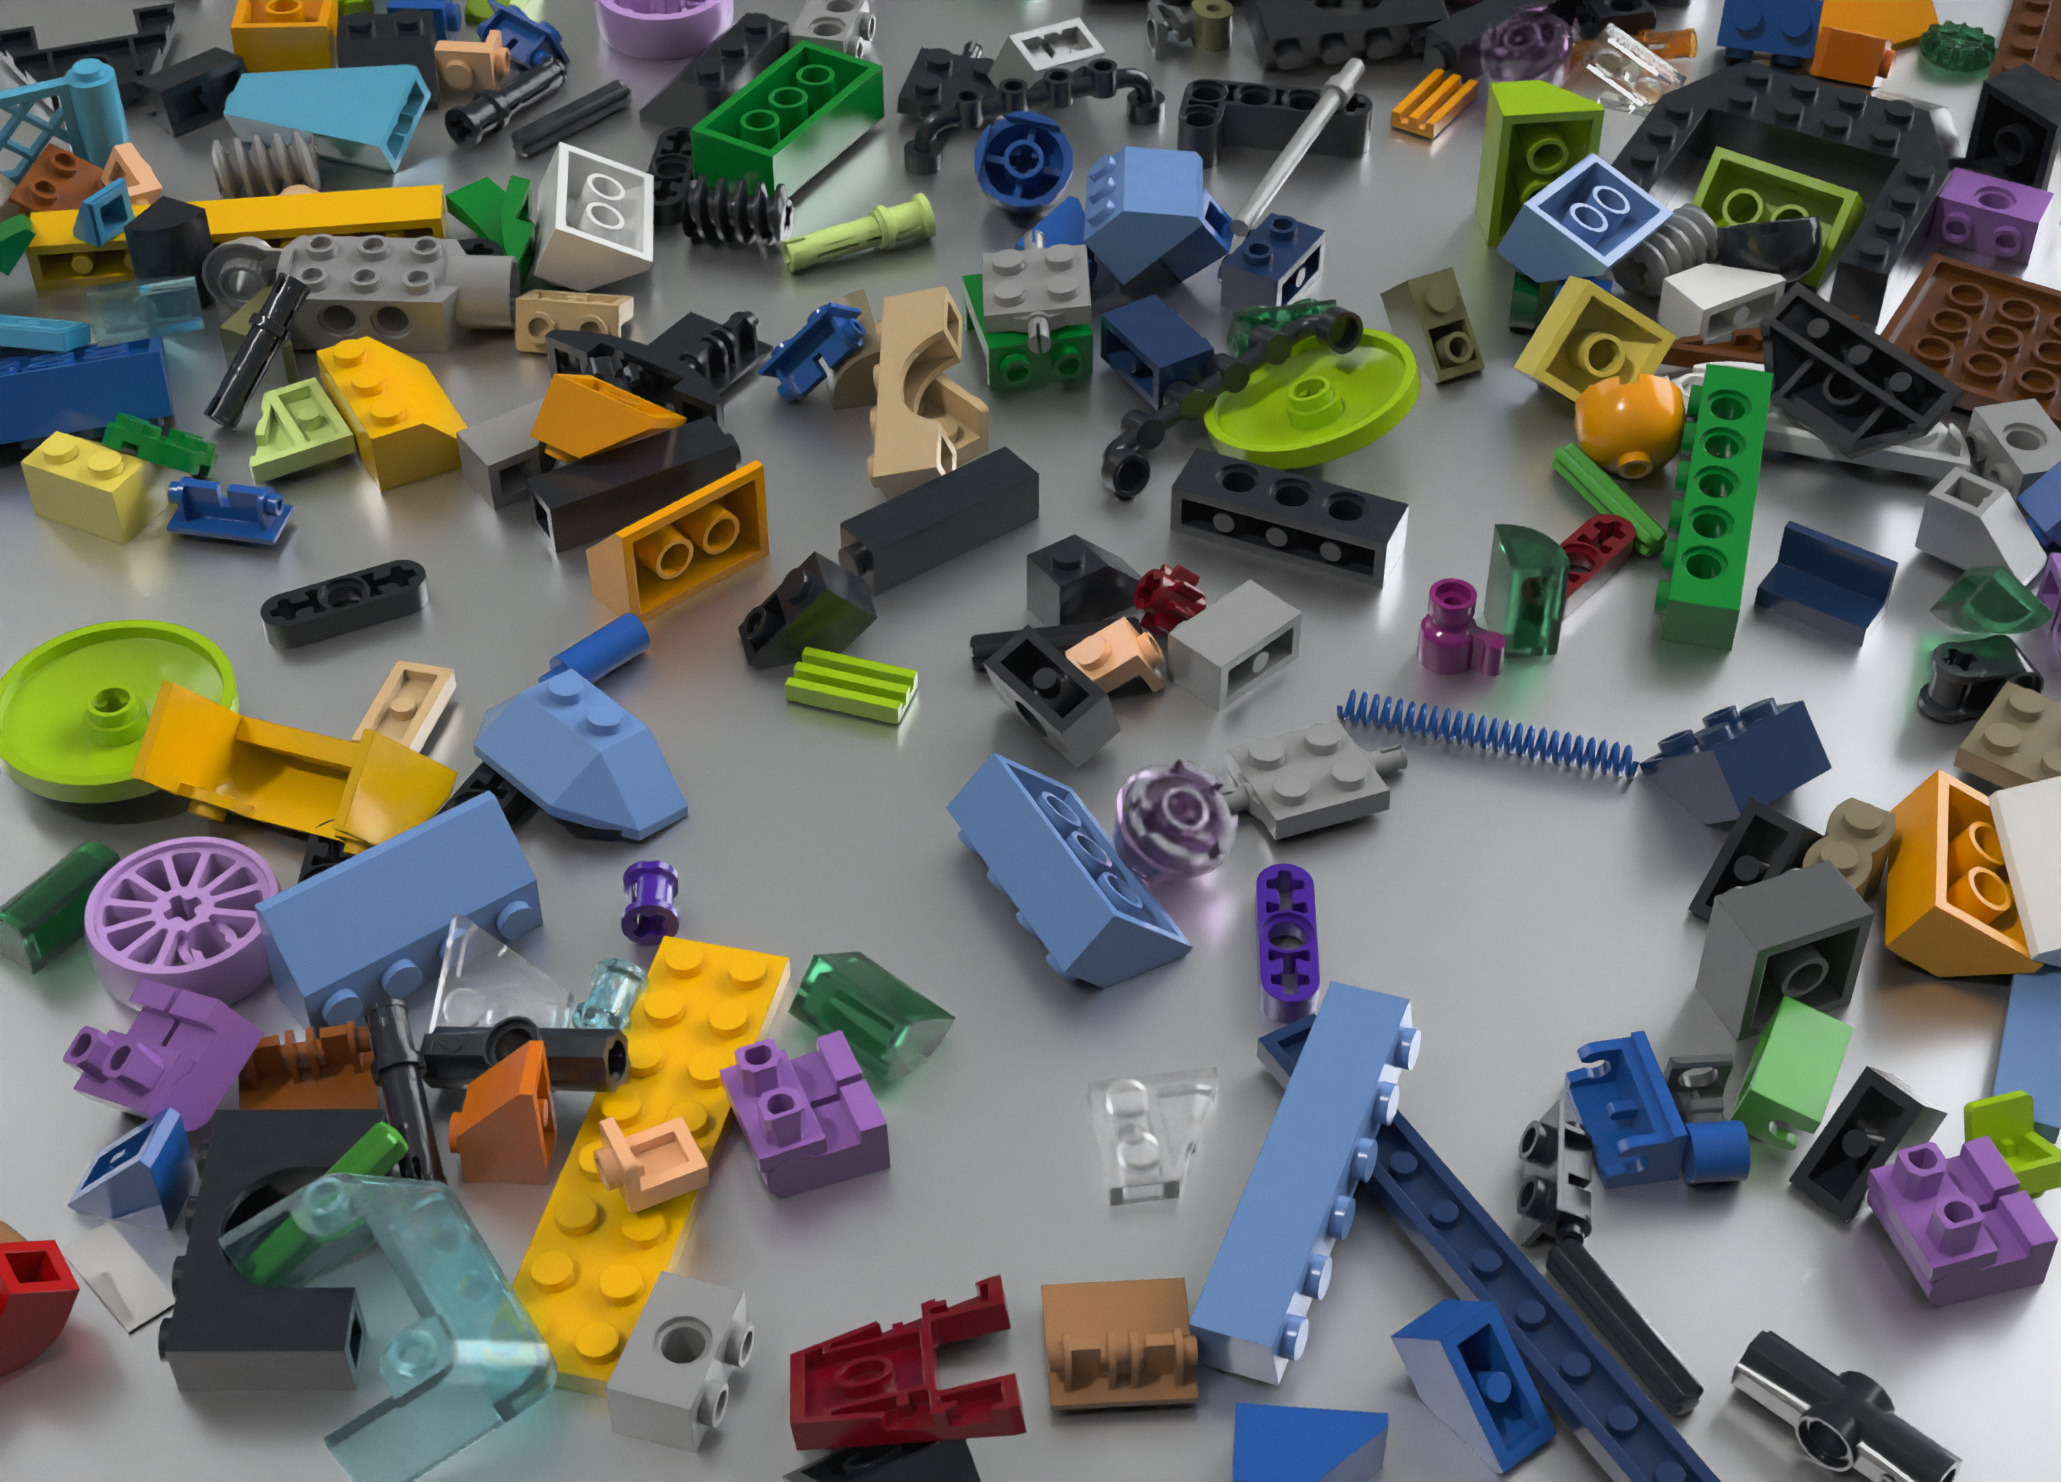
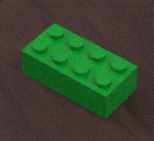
(789, 120)

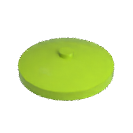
(1317, 403)
(85, 701)

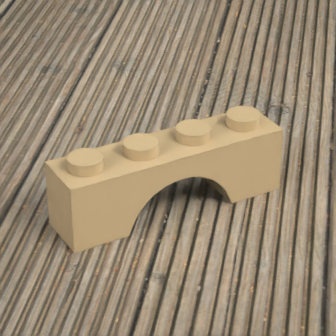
(917, 343)

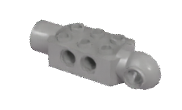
(394, 290)

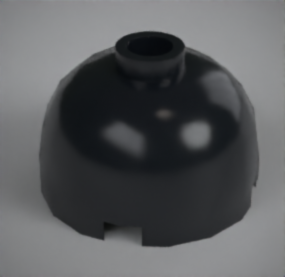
(1776, 247)

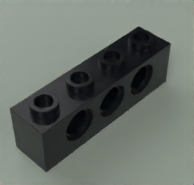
(1289, 517)

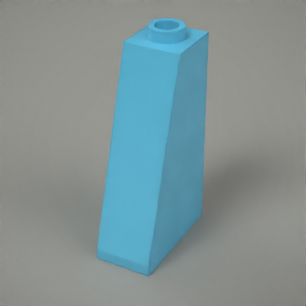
(353, 112)

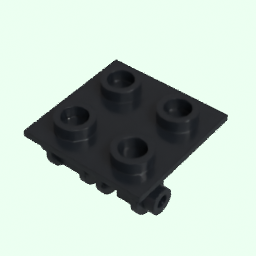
(715, 349)

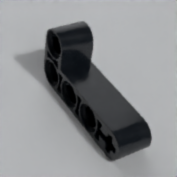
(1265, 119)

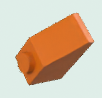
(1853, 56)
(508, 1121)

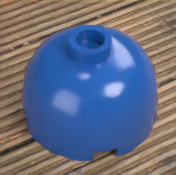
(1024, 163)

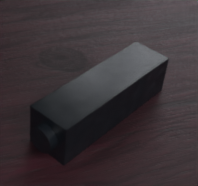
(1455, 41)
(629, 482)
(939, 520)

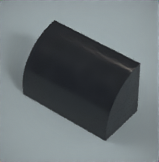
(171, 242)

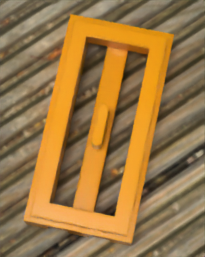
(1426, 102)

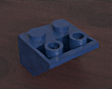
(1738, 756)

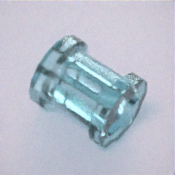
(607, 1000)

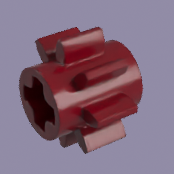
(1168, 598)

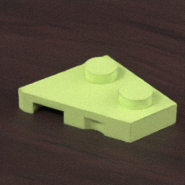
(298, 431)

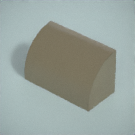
(852, 380)

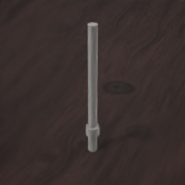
(1333, 97)

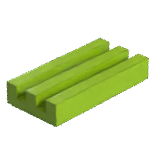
(852, 685)

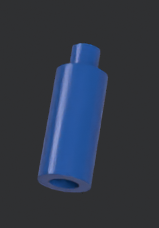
(602, 650)

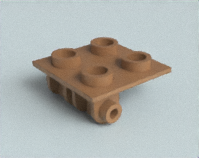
(1119, 1344)

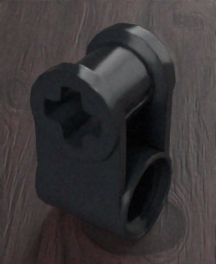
(1972, 675)

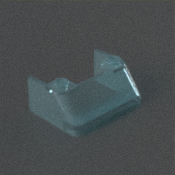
(450, 1373)

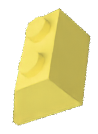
(1591, 339)
(96, 487)

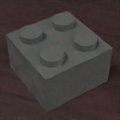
(1783, 938)

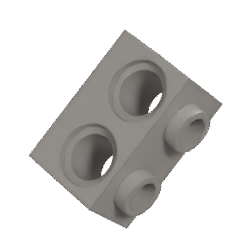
(835, 25)
(1035, 51)

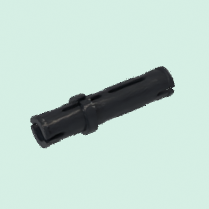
(263, 341)
(399, 1073)

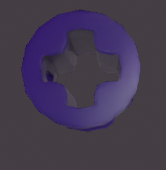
(650, 907)

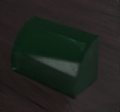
(1526, 590)
(1990, 603)
(51, 909)
(879, 1014)

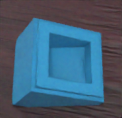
(104, 214)

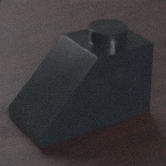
(1078, 583)
(1757, 849)
(1864, 1134)

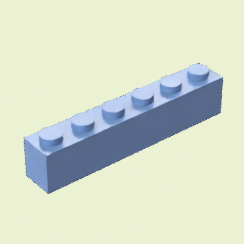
(1305, 1184)

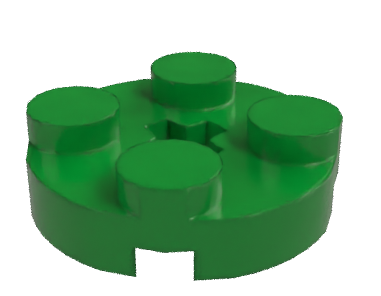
(177, 451)

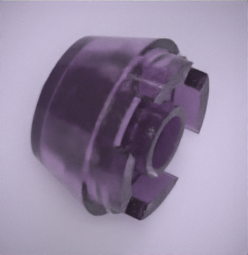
(1528, 47)
(1173, 822)

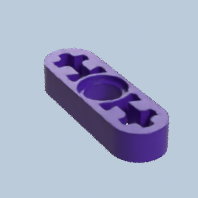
(1276, 962)

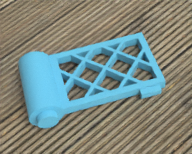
(87, 106)

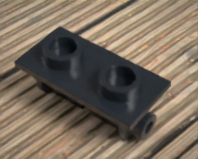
(1554, 1157)

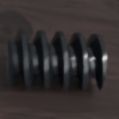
(738, 213)

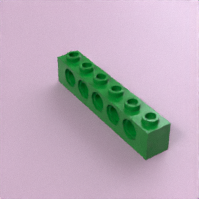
(1717, 507)

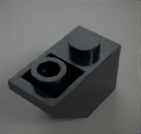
(812, 608)

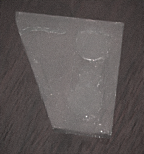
(1622, 74)

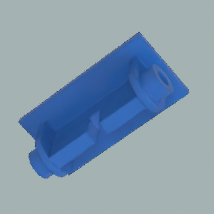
(526, 39)
(829, 334)
(244, 515)

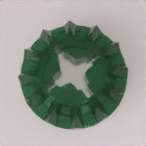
(1975, 49)

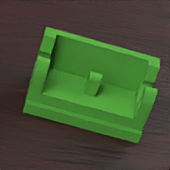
(1791, 1073)

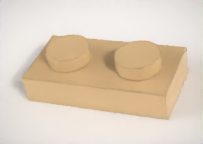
(409, 703)

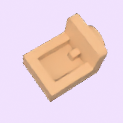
(472, 65)
(140, 180)
(1118, 656)
(650, 1163)

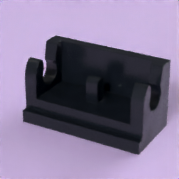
(192, 90)

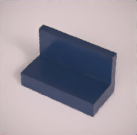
(1828, 584)

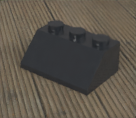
(719, 71)

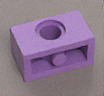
(1991, 216)

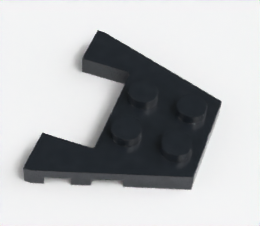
(128, 55)

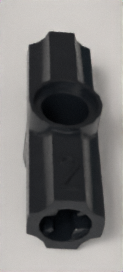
(575, 1056)
(1841, 1417)

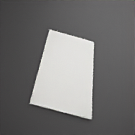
(119, 1276)

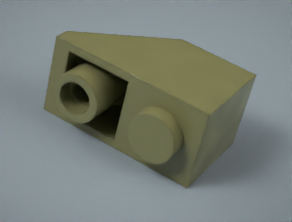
(1434, 324)

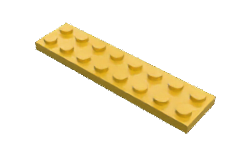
(589, 1255)

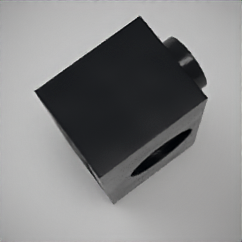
(1052, 696)

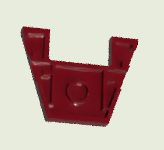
(887, 1384)

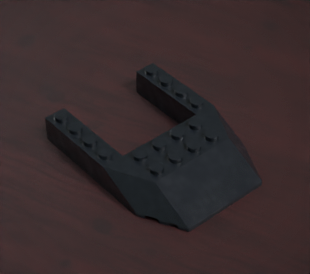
(1830, 129)

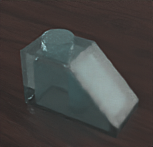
(143, 309)

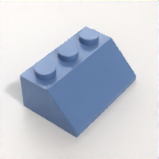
(1141, 206)
(1581, 224)

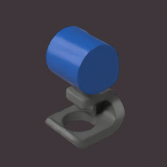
(1714, 1146)

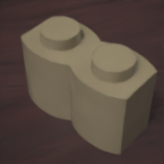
(1857, 844)

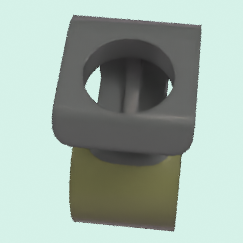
(1206, 24)

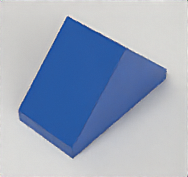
(141, 1175)

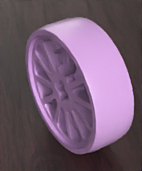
(662, 26)
(186, 909)

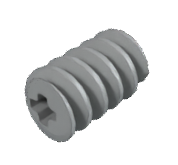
(266, 166)
(1676, 247)

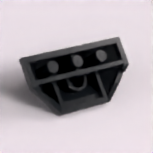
(1847, 378)

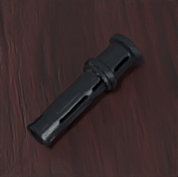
(493, 108)

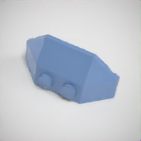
(581, 757)

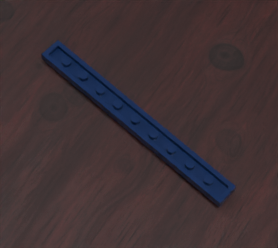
(1484, 1264)

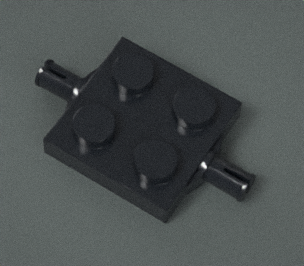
(939, 75)

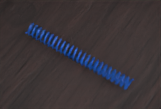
(1480, 735)

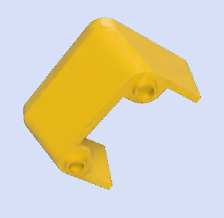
(287, 773)

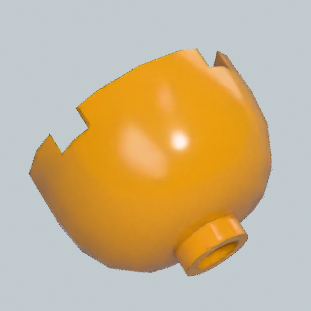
(1630, 424)

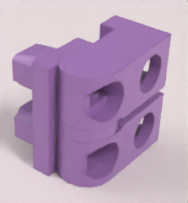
(175, 1055)
(806, 1116)
(1961, 1222)

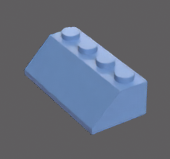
(1063, 875)
(386, 914)

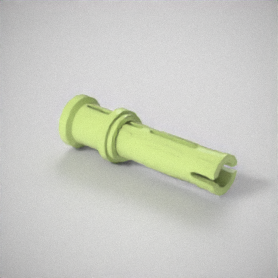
(880, 228)

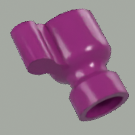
(1450, 637)

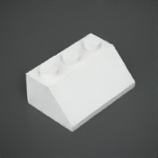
(592, 221)
(2030, 842)

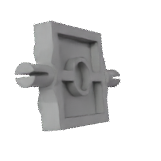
(1036, 289)
(1309, 779)

